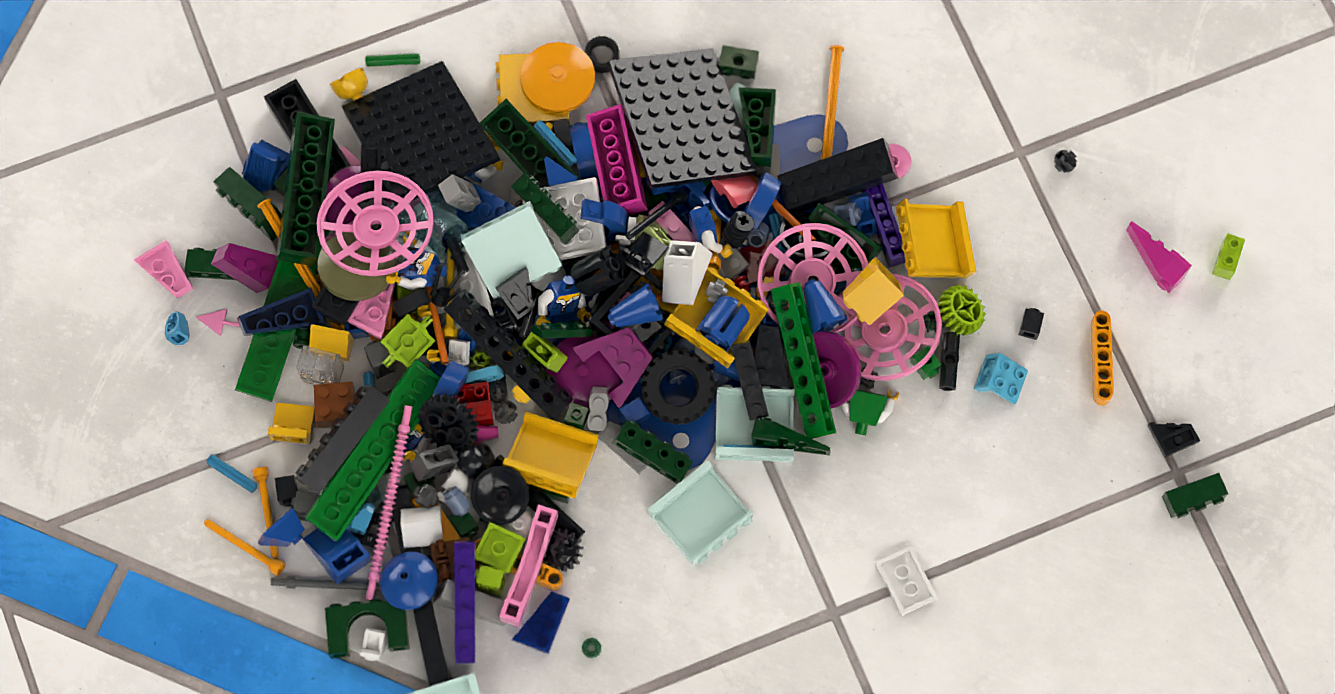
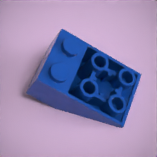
(338, 557)

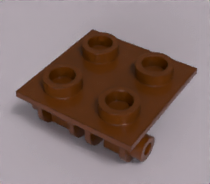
(443, 558)

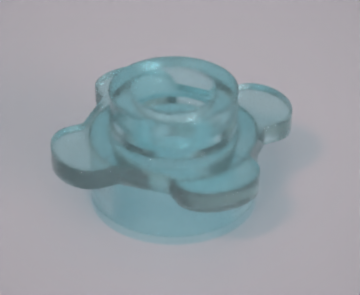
(379, 498)

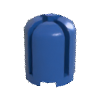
(724, 322)

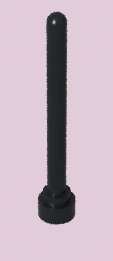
(678, 198)

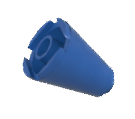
(822, 308)
(636, 309)

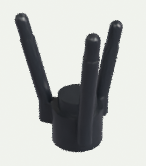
(442, 296)

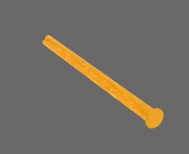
(832, 100)
(304, 270)

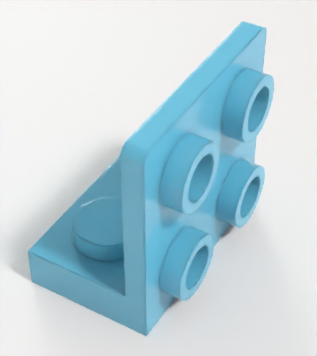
(1001, 377)

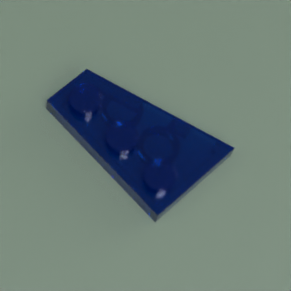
(543, 625)

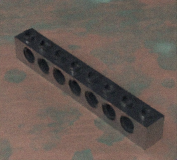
(498, 352)

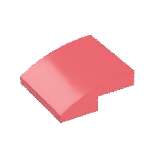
(737, 189)

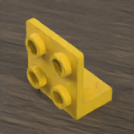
(292, 423)

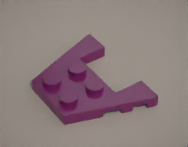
(625, 355)

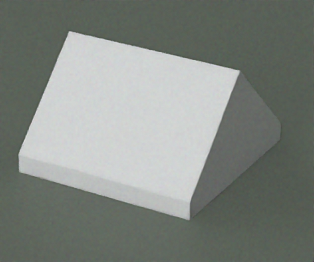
(421, 526)

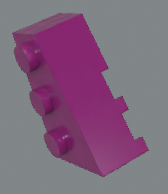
(246, 265)

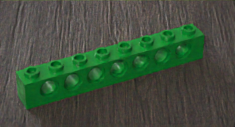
(806, 351)

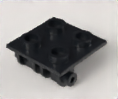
(643, 253)

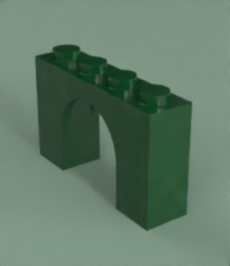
(340, 619)

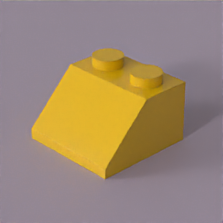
(331, 341)

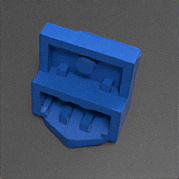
(264, 165)

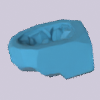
(177, 329)
(361, 519)

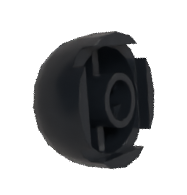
(475, 459)

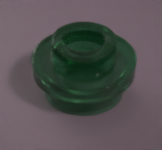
(591, 641)

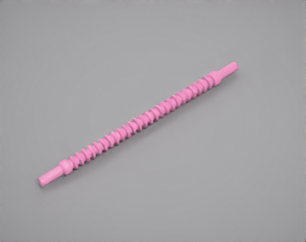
(374, 575)

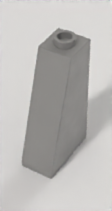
(486, 607)

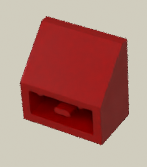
(478, 398)

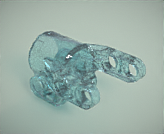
(445, 219)

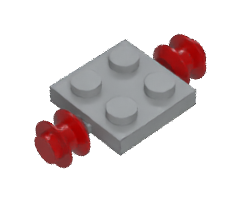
(733, 266)

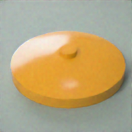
(557, 77)

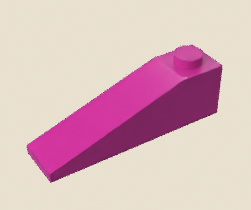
(1165, 266)

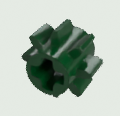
(930, 326)

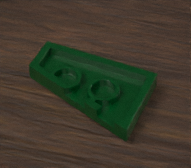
(562, 329)

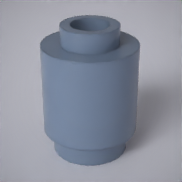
(758, 236)
(457, 501)

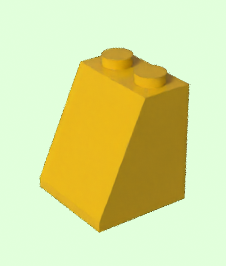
(872, 292)

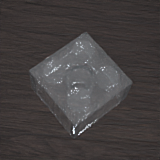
(319, 366)

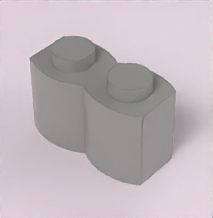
(598, 408)

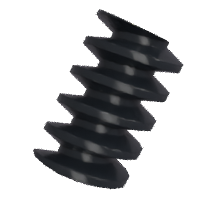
(738, 229)

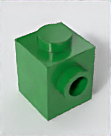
(930, 368)

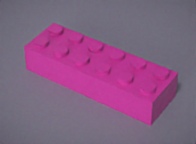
(616, 159)

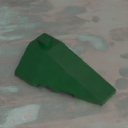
(868, 245)
(780, 437)

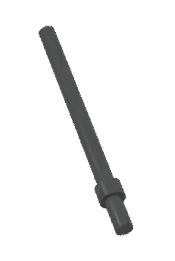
(292, 582)

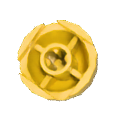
(350, 85)

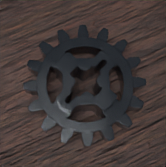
(559, 558)

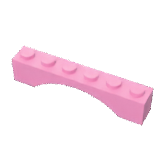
(529, 567)

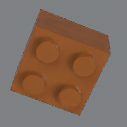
(331, 400)

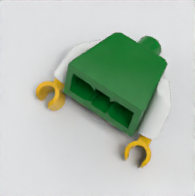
(869, 409)

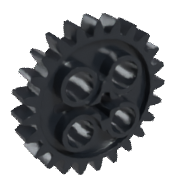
(448, 422)

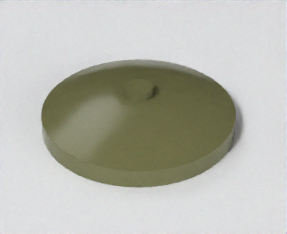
(348, 284)

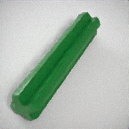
(393, 59)

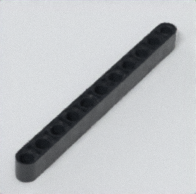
(424, 615)

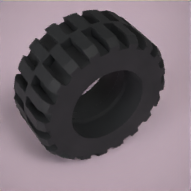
(685, 361)

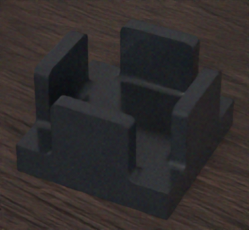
(334, 308)

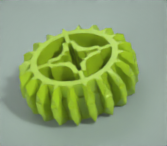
(961, 310)

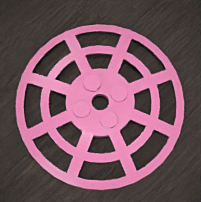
(372, 215)
(812, 266)
(898, 333)

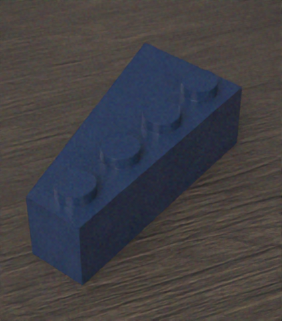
(283, 315)

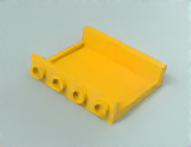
(510, 88)
(935, 240)
(687, 318)
(552, 454)

